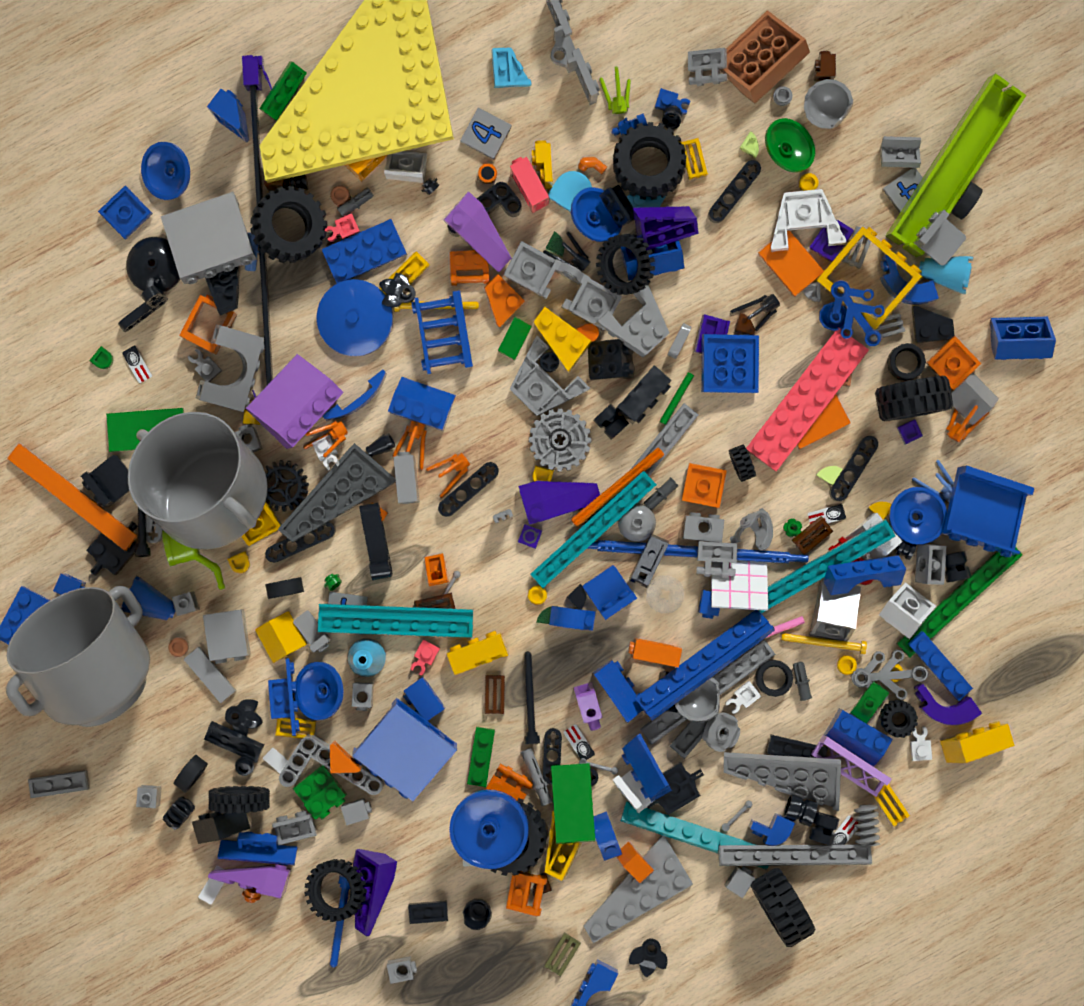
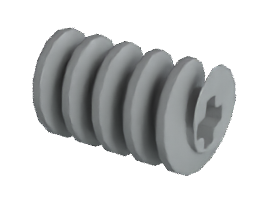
(866, 825)

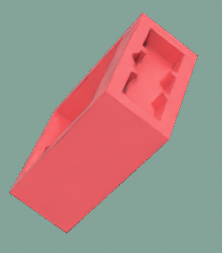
(529, 184)

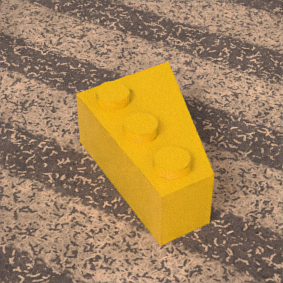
(563, 338)
(477, 652)
(977, 743)
(559, 855)

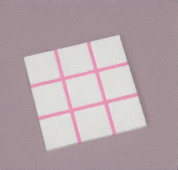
(744, 590)

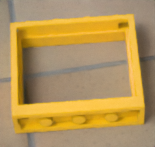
(886, 248)

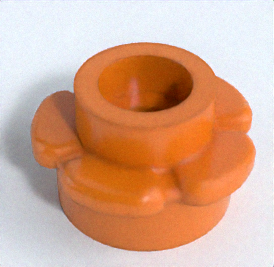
(250, 895)

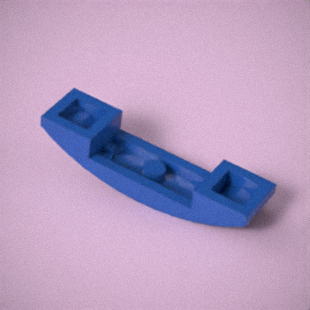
(376, 383)

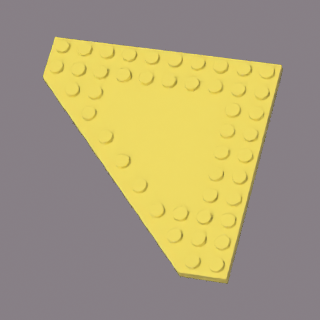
(366, 97)

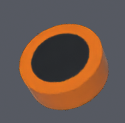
(487, 173)

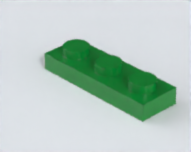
(283, 90)
(481, 756)

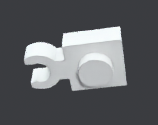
(321, 447)
(745, 695)
(921, 748)

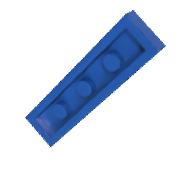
(940, 666)

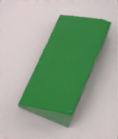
(514, 338)

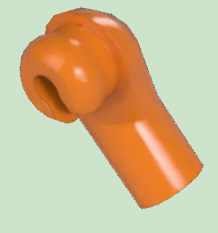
(592, 162)

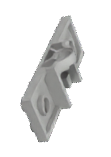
(573, 58)
(534, 270)

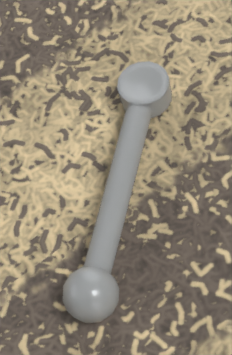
(456, 574)
(614, 770)
(725, 827)

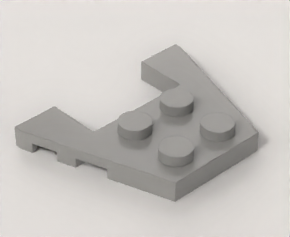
(643, 329)
(537, 388)

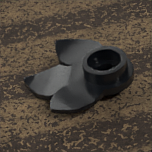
(394, 289)
(246, 716)
(648, 959)

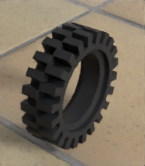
(607, 270)
(239, 799)
(315, 896)

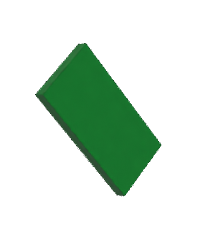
(124, 426)
(573, 803)

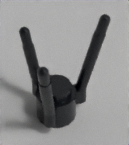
(579, 261)
(769, 304)

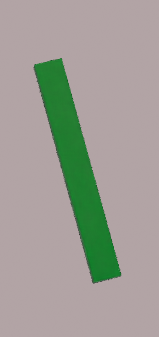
(961, 597)

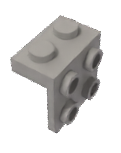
(939, 238)

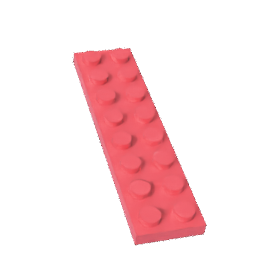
(806, 400)

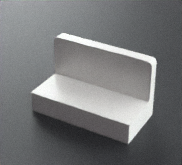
(632, 791)

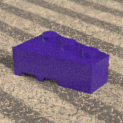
(664, 224)

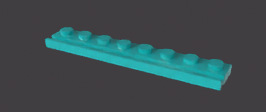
(395, 620)

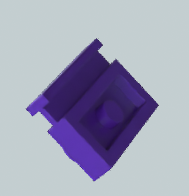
(821, 246)
(710, 325)

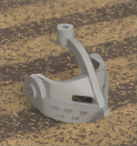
(763, 534)

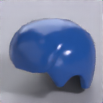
(824, 317)

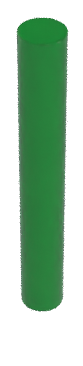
(676, 399)

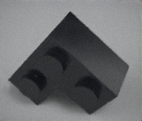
(219, 825)

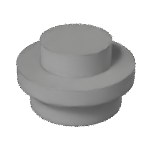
(782, 96)

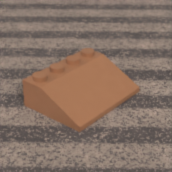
(763, 56)

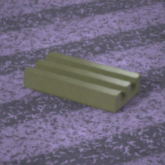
(553, 968)

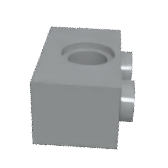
(714, 532)
(930, 564)

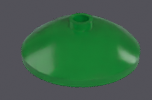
(790, 145)

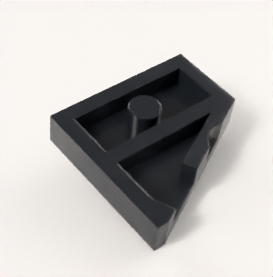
(931, 326)

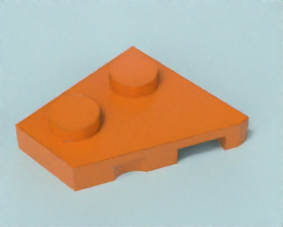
(502, 299)

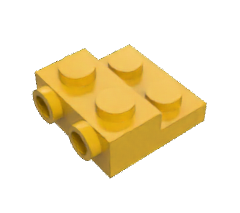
(542, 159)

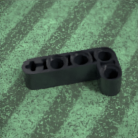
(503, 201)
(376, 542)

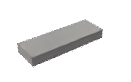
(209, 674)
(58, 784)

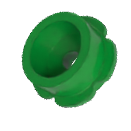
(787, 527)
(332, 581)

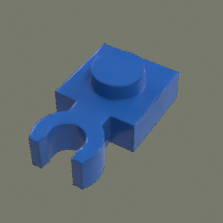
(668, 98)

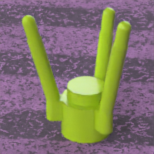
(618, 104)

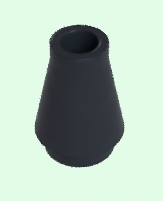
(381, 445)

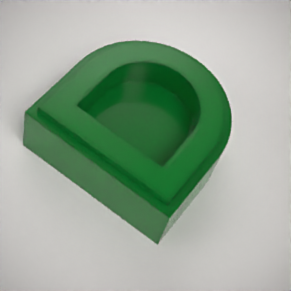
(102, 358)

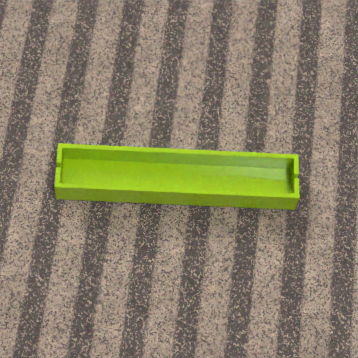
(957, 160)

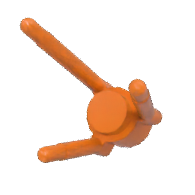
(414, 430)
(336, 431)
(957, 431)
(458, 463)

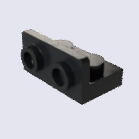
(618, 205)

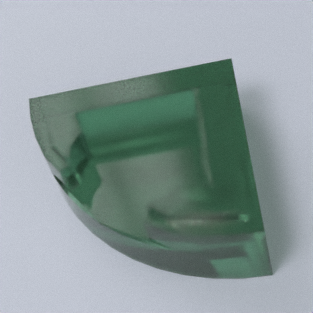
(555, 245)
(544, 616)

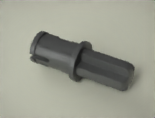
(355, 202)
(661, 493)
(802, 681)

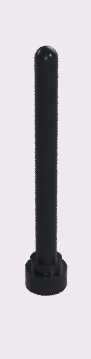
(142, 548)
(531, 736)

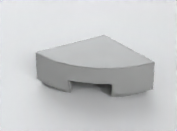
(813, 292)

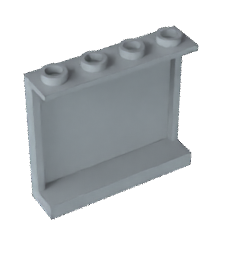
(208, 238)

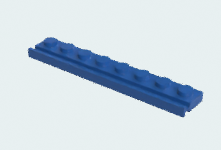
(704, 664)

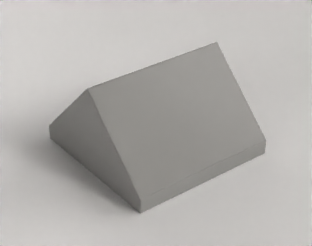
(971, 393)

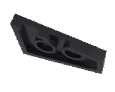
(225, 290)

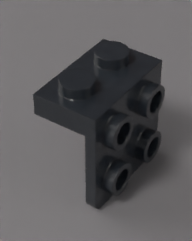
(610, 360)
(107, 481)

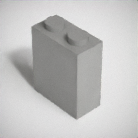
(406, 478)
(226, 636)

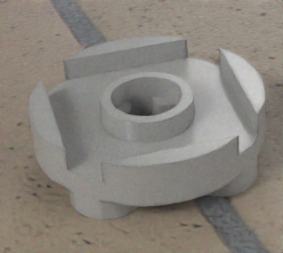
(723, 741)

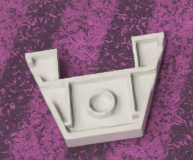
(805, 211)

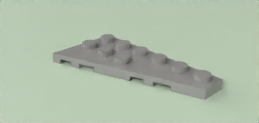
(800, 776)
(634, 899)

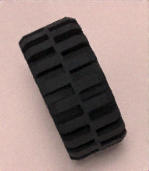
(644, 137)
(305, 207)
(914, 398)
(535, 845)
(783, 907)

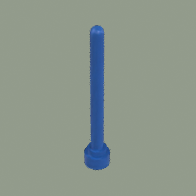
(344, 885)

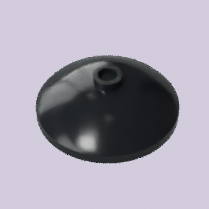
(162, 274)

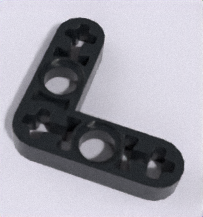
(153, 298)
(547, 764)

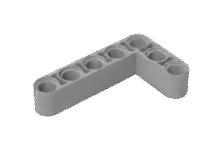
(315, 753)

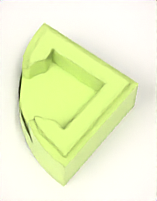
(750, 145)
(829, 474)

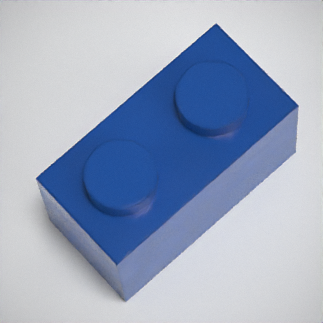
(423, 699)

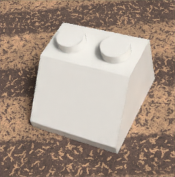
(882, 550)
(907, 610)

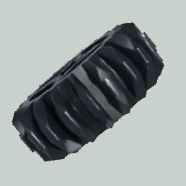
(299, 479)

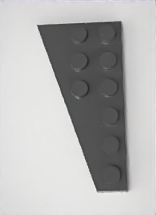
(340, 490)

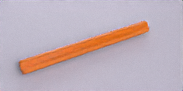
(617, 487)

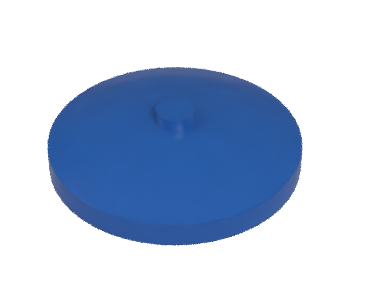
(354, 318)
(489, 829)

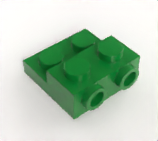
(320, 792)

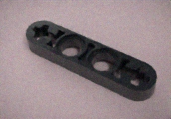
(734, 191)
(852, 467)
(465, 486)
(301, 544)

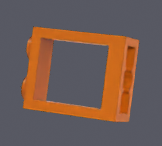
(185, 333)
(655, 652)

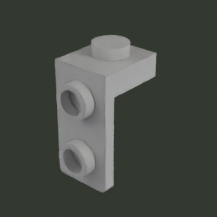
(309, 628)

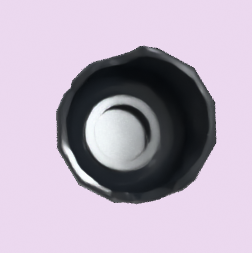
(477, 914)

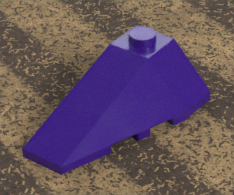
(551, 499)
(379, 874)

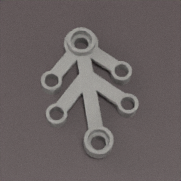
(885, 675)

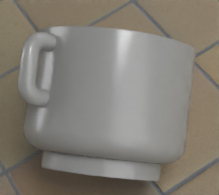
(197, 480)
(80, 657)

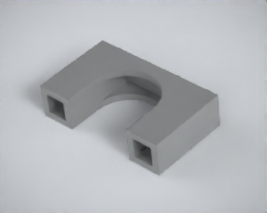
(236, 394)

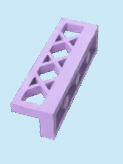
(865, 767)

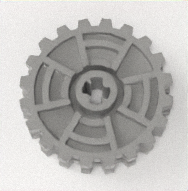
(547, 431)

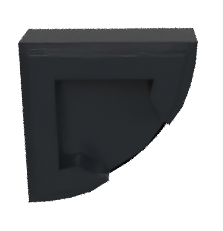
(578, 596)

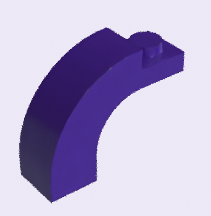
(957, 714)

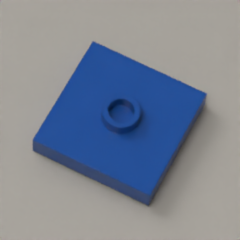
(125, 212)

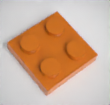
(953, 362)
(704, 485)

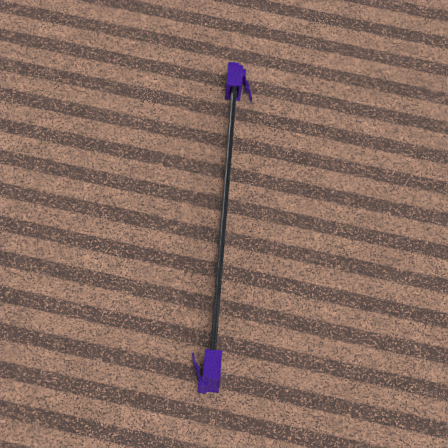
(253, 82)

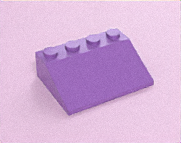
(294, 401)

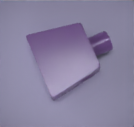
(587, 700)

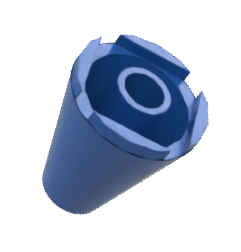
(153, 602)

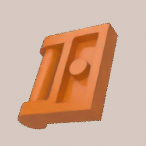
(468, 261)
(520, 891)

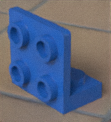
(609, 592)

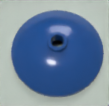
(158, 170)
(589, 206)
(930, 512)
(312, 693)

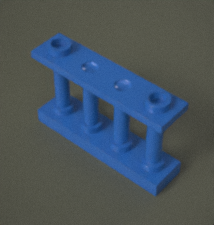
(456, 320)

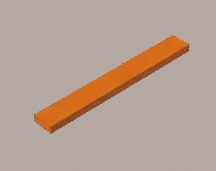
(72, 497)

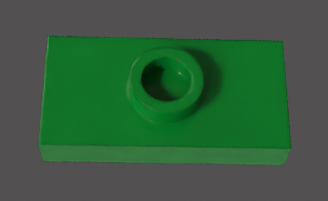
(869, 702)

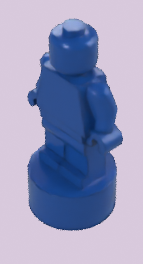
(625, 124)

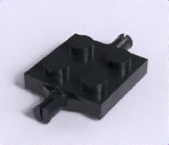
(109, 554)
(682, 787)

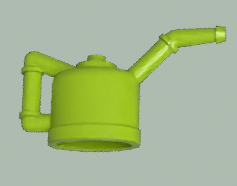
(178, 553)

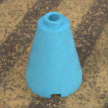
(953, 274)
(374, 655)

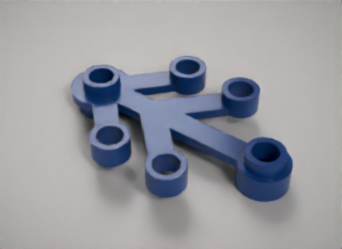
(854, 310)

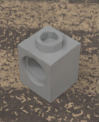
(255, 445)
(185, 603)
(368, 688)
(148, 796)
(356, 811)
(740, 881)
(395, 976)

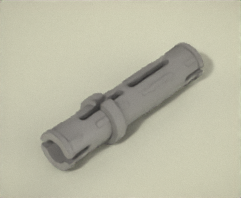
(536, 776)

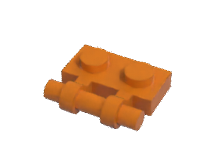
(501, 785)

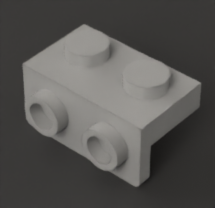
(900, 152)
(294, 828)

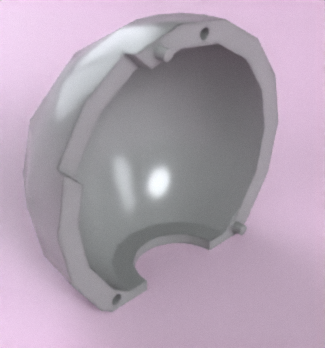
(828, 103)
(701, 703)

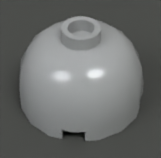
(637, 523)

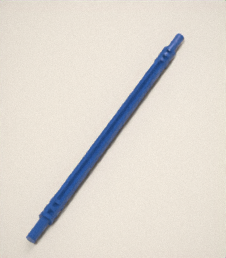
(692, 551)

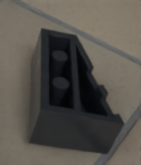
(644, 395)

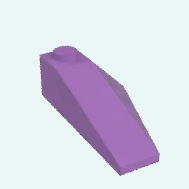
(475, 227)
(268, 879)

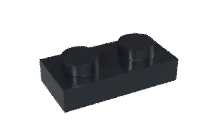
(428, 912)

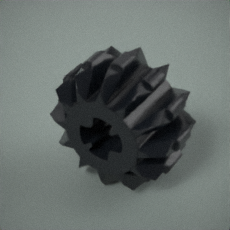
(178, 813)

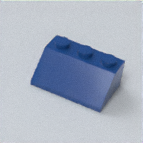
(229, 112)
(667, 259)
(1022, 338)
(421, 403)
(618, 689)
(858, 737)
(645, 769)

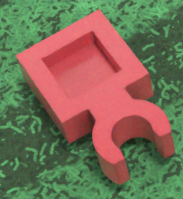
(344, 226)
(426, 654)

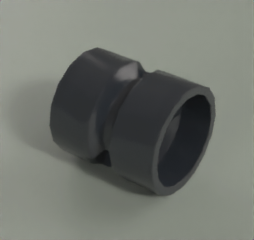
(611, 421)
(959, 572)
(801, 810)
(825, 821)

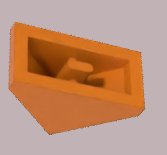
(436, 570)
(341, 760)
(634, 863)

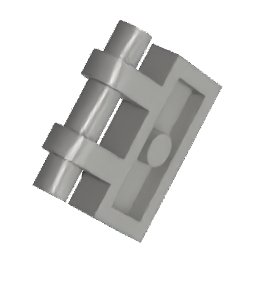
(707, 60)
(716, 552)

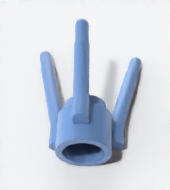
(948, 487)

